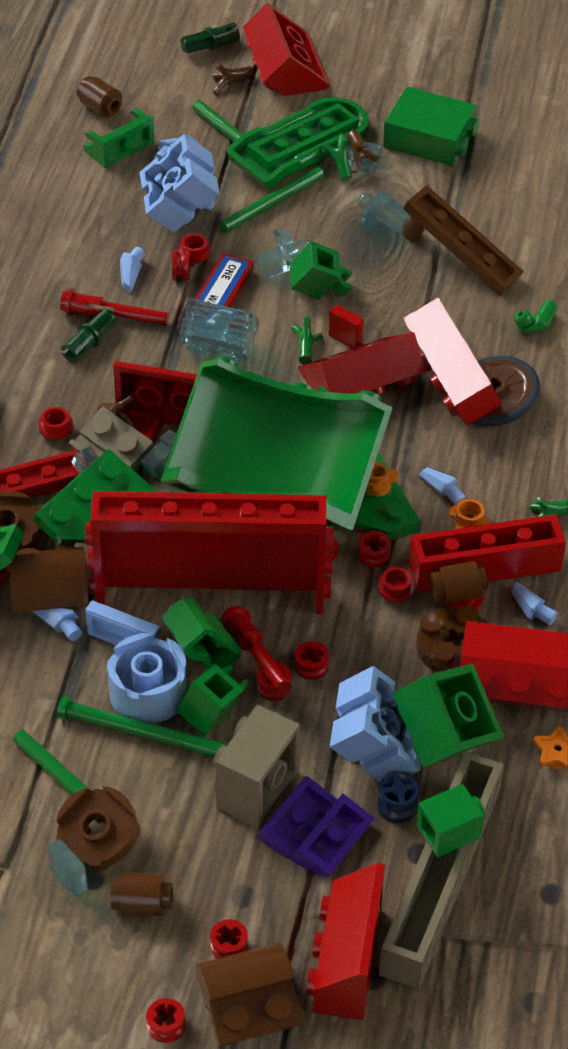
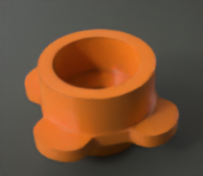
(381, 480)
(468, 513)

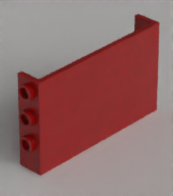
(209, 542)

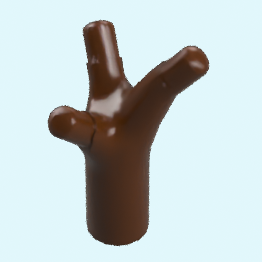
(230, 75)
(360, 150)
(119, 408)

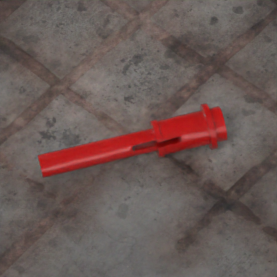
(80, 304)
(238, 623)

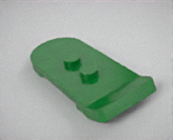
(296, 141)

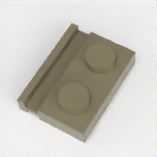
(110, 432)

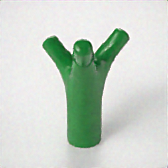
(340, 157)
(306, 340)
(550, 508)

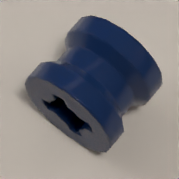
(405, 789)

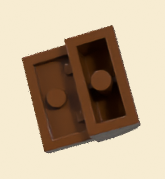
(48, 579)
(250, 994)

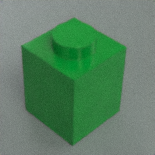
(450, 820)

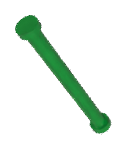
(68, 708)

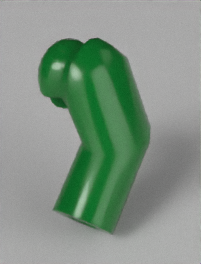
(541, 321)

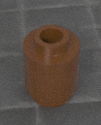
(99, 96)
(458, 582)
(141, 894)

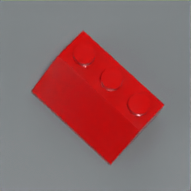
(284, 53)
(368, 366)
(154, 389)
(519, 664)
(347, 944)

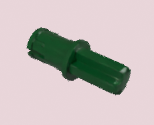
(210, 38)
(88, 336)

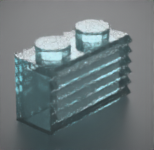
(218, 330)

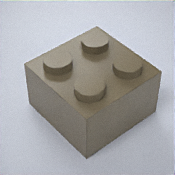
(256, 765)

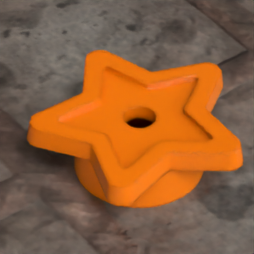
(550, 756)

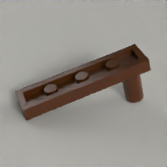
(461, 238)

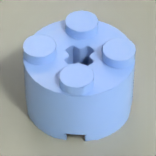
(147, 678)

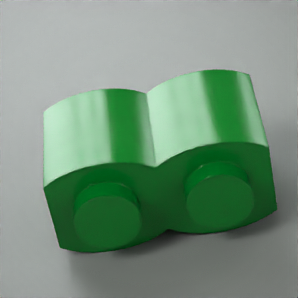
(200, 634)

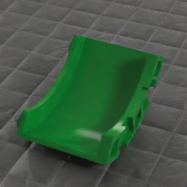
(276, 439)

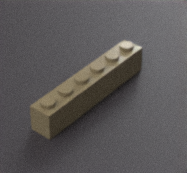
(436, 885)

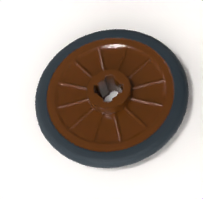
(515, 386)

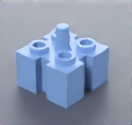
(179, 183)
(372, 726)

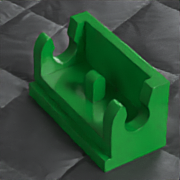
(121, 141)

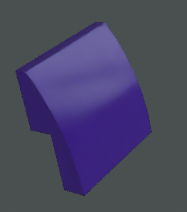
(315, 827)

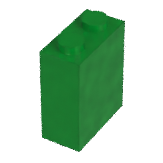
(430, 126)

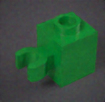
(317, 271)
(211, 698)

